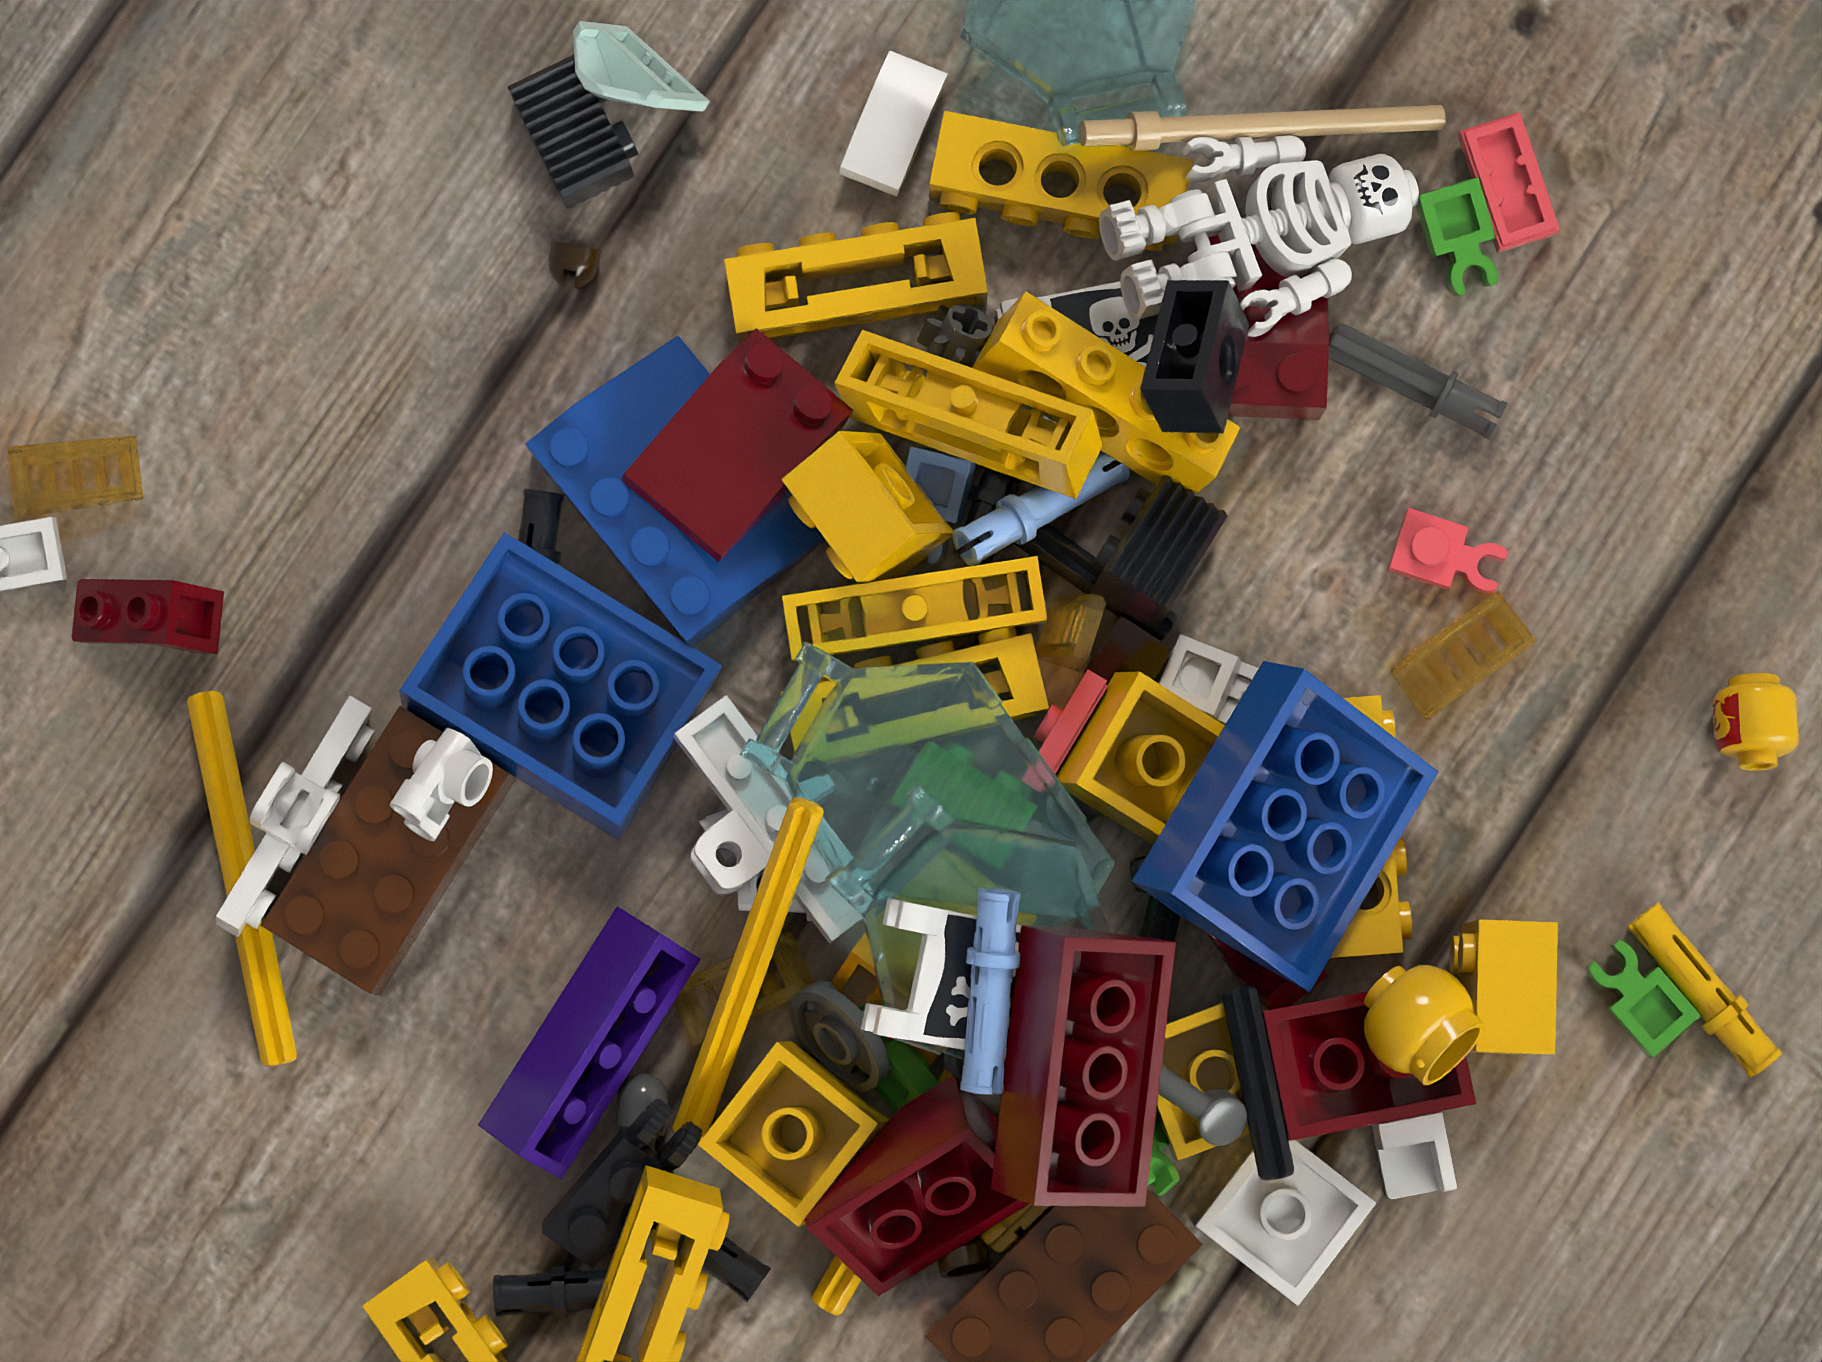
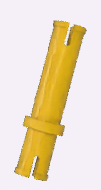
(1694, 977)

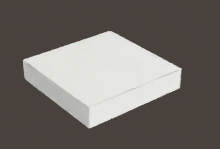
(1287, 1225)

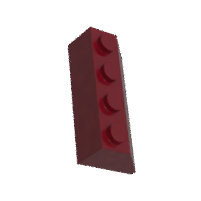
(1082, 1067)

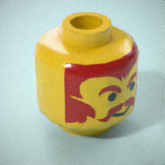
(1755, 720)

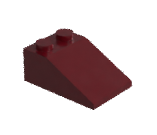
(1287, 366)
(733, 443)
(1334, 1079)
(915, 1189)

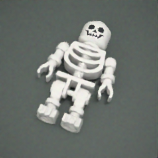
(1309, 212)

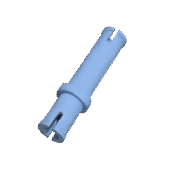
(1020, 517)
(991, 978)

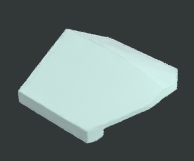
(626, 70)

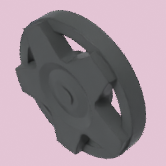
(834, 1036)

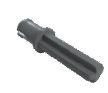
(1414, 379)

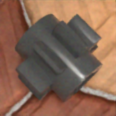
(956, 333)

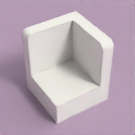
(1414, 1156)

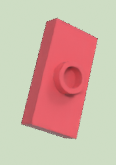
(1510, 181)
(1062, 727)

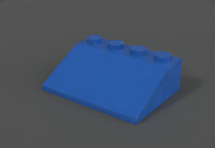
(593, 448)
(560, 685)
(1286, 824)

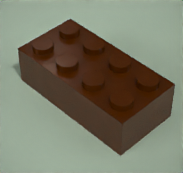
(370, 876)
(1065, 1285)

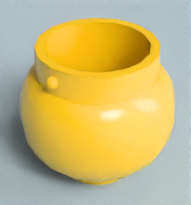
(1420, 1022)

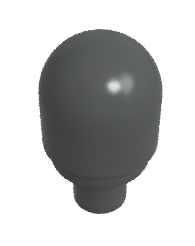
(635, 1096)

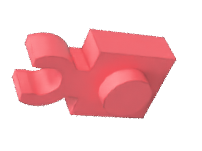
(1434, 551)

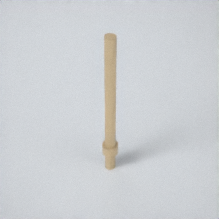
(1147, 130)

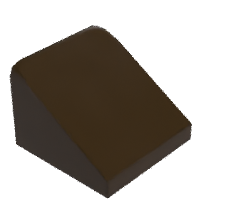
(1128, 650)

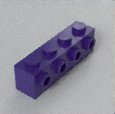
(588, 1043)

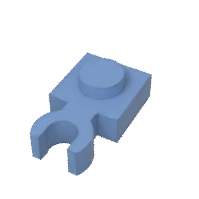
(947, 485)

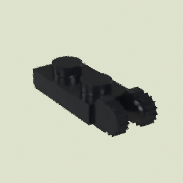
(598, 1203)

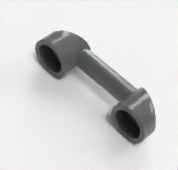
(1215, 1114)

